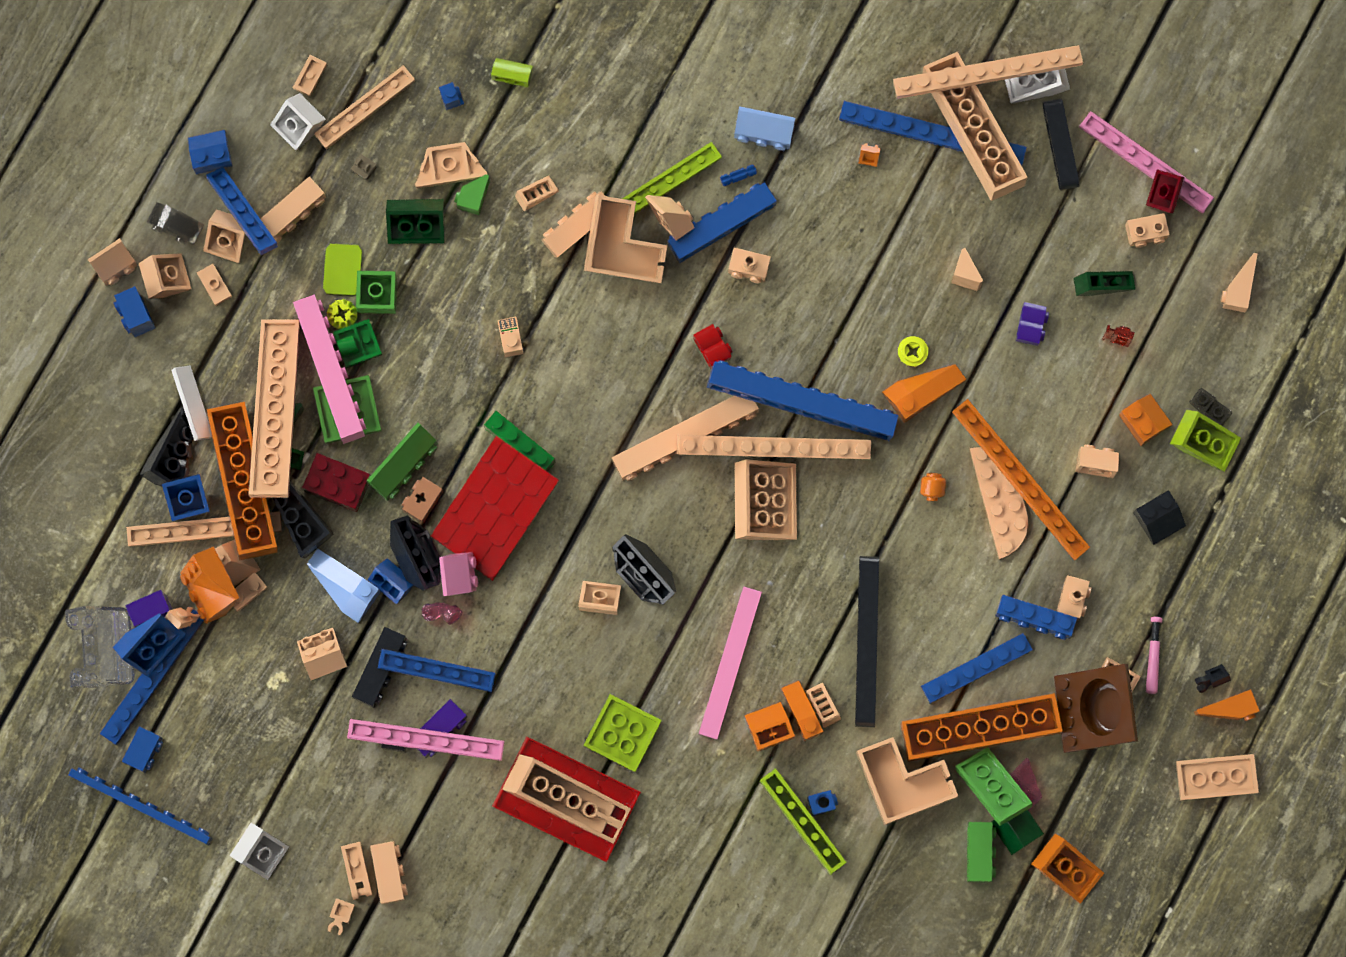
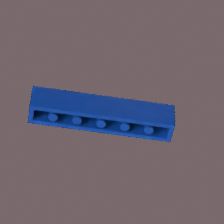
(723, 221)

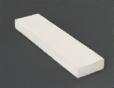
(192, 402)

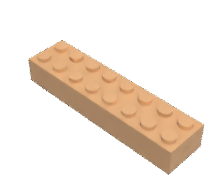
(978, 134)

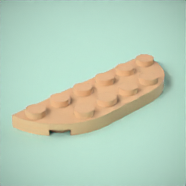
(1002, 504)

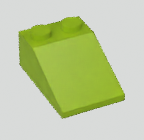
(1205, 440)

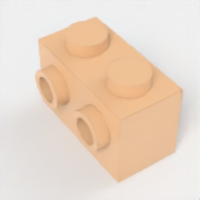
(1147, 230)

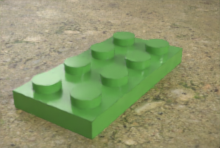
(993, 786)

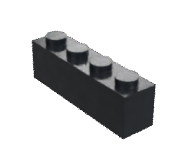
(374, 679)

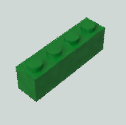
(509, 433)

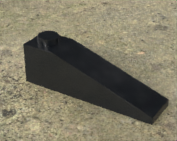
(172, 453)

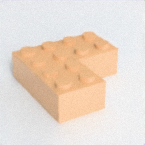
(612, 250)
(899, 792)

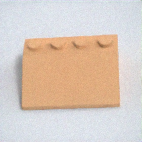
(765, 500)

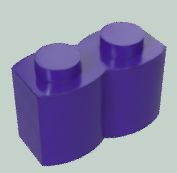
(1031, 324)

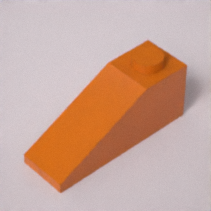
(1234, 707)
(802, 711)

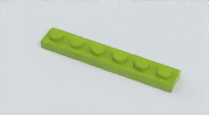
(675, 175)

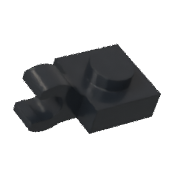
(1215, 676)

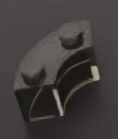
(174, 223)

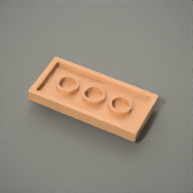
(1217, 777)

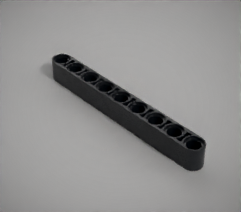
(867, 641)

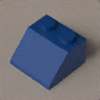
(209, 152)
(185, 497)

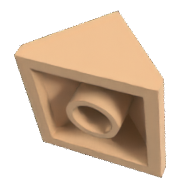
(966, 273)
(599, 597)

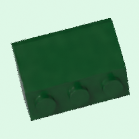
(415, 221)

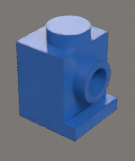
(451, 96)

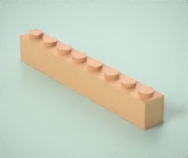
(664, 445)

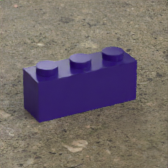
(444, 720)

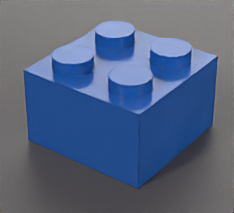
(135, 313)

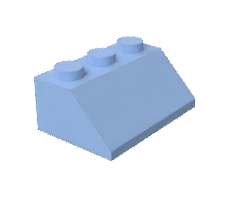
(764, 128)

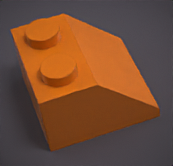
(1145, 419)

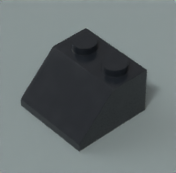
(1160, 517)

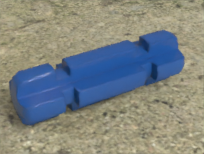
(738, 175)

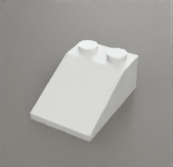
(1037, 85)

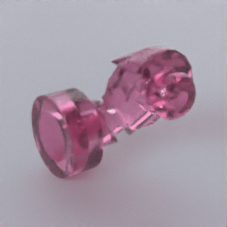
(433, 611)

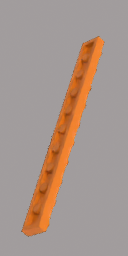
(1021, 479)

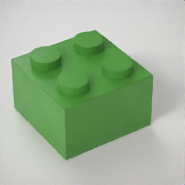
(376, 292)

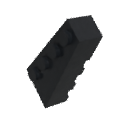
(303, 522)

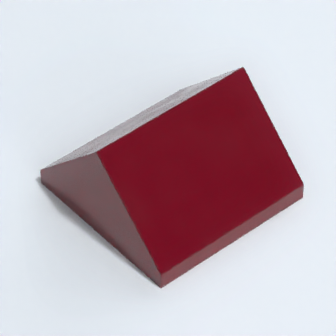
(1165, 191)

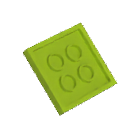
(622, 733)

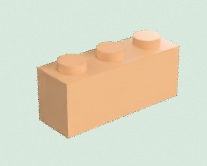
(388, 872)

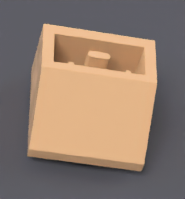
(321, 654)

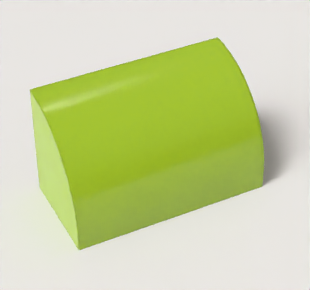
(511, 72)

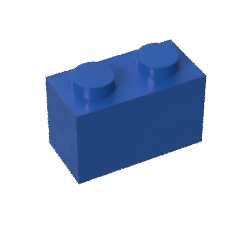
(142, 750)

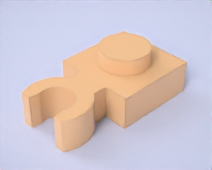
(182, 618)
(341, 913)

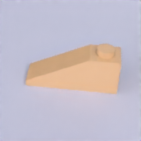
(1238, 292)

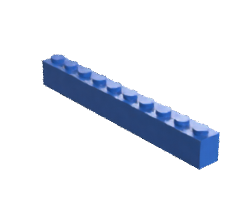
(802, 401)

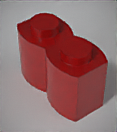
(712, 345)

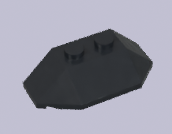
(415, 553)
(643, 570)

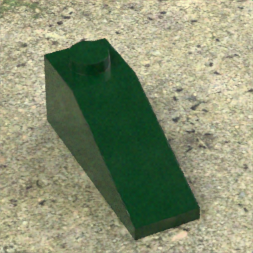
(1103, 283)

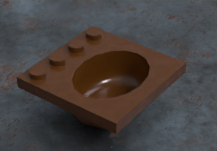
(1096, 708)

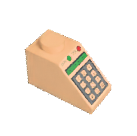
(510, 337)

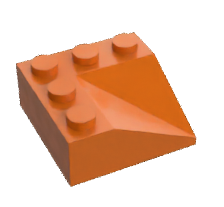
(209, 585)

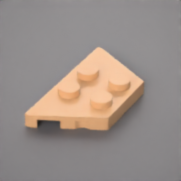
(448, 165)

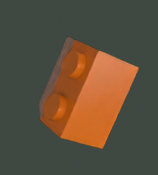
(1067, 868)

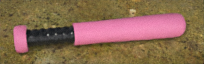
(1153, 662)

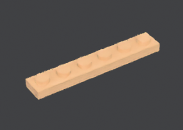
(364, 107)

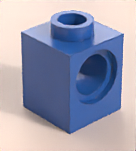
(816, 809)

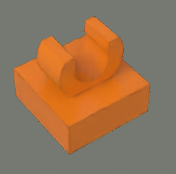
(869, 155)

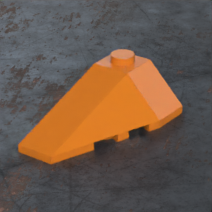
(920, 391)

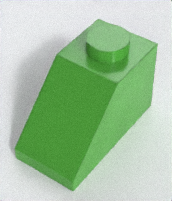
(472, 195)

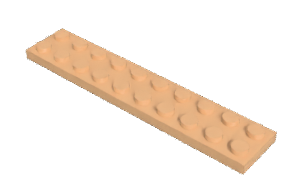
(274, 409)

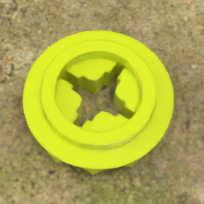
(350, 316)
(913, 342)

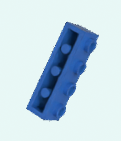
(1035, 616)

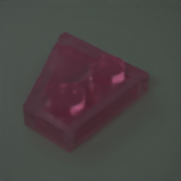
(1026, 781)

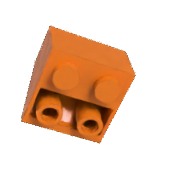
(769, 726)

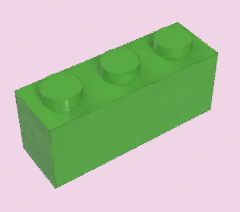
(980, 852)

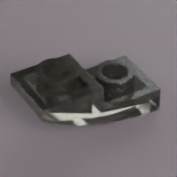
(1210, 407)

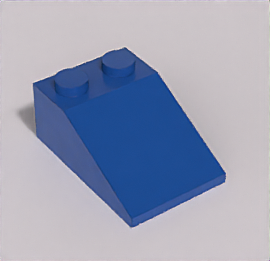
(148, 643)

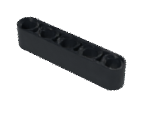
(1060, 144)

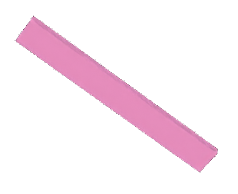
(1142, 158)
(730, 663)
(425, 739)

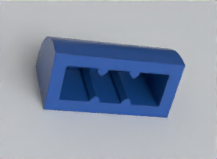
(390, 581)

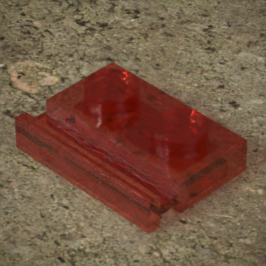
(1120, 336)

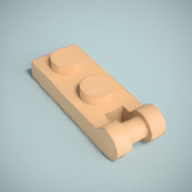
(356, 869)

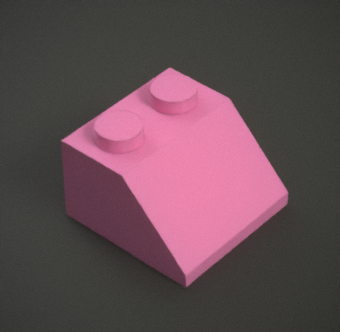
(458, 573)

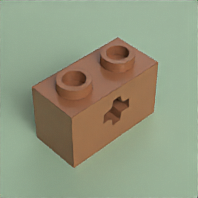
(421, 510)

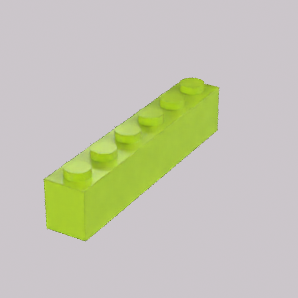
(802, 821)

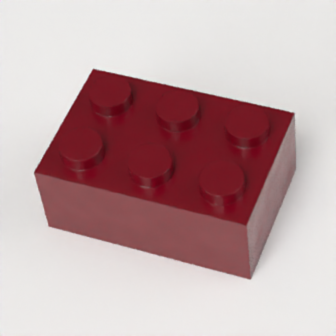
(336, 482)

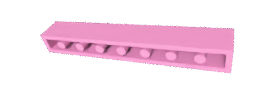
(329, 369)

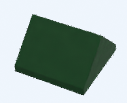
(1018, 831)

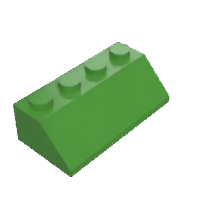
(402, 462)

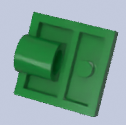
(357, 343)

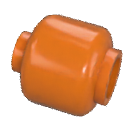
(933, 486)

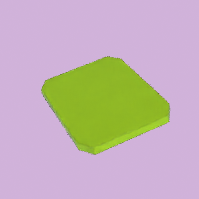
(341, 269)

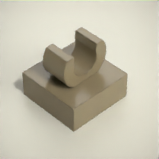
(363, 167)

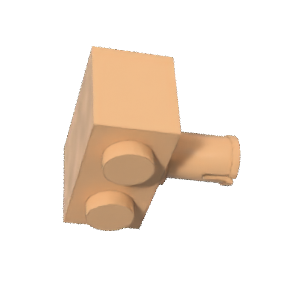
(749, 265)
(1073, 597)

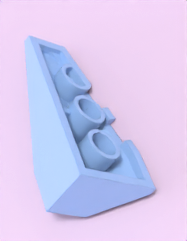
(346, 588)

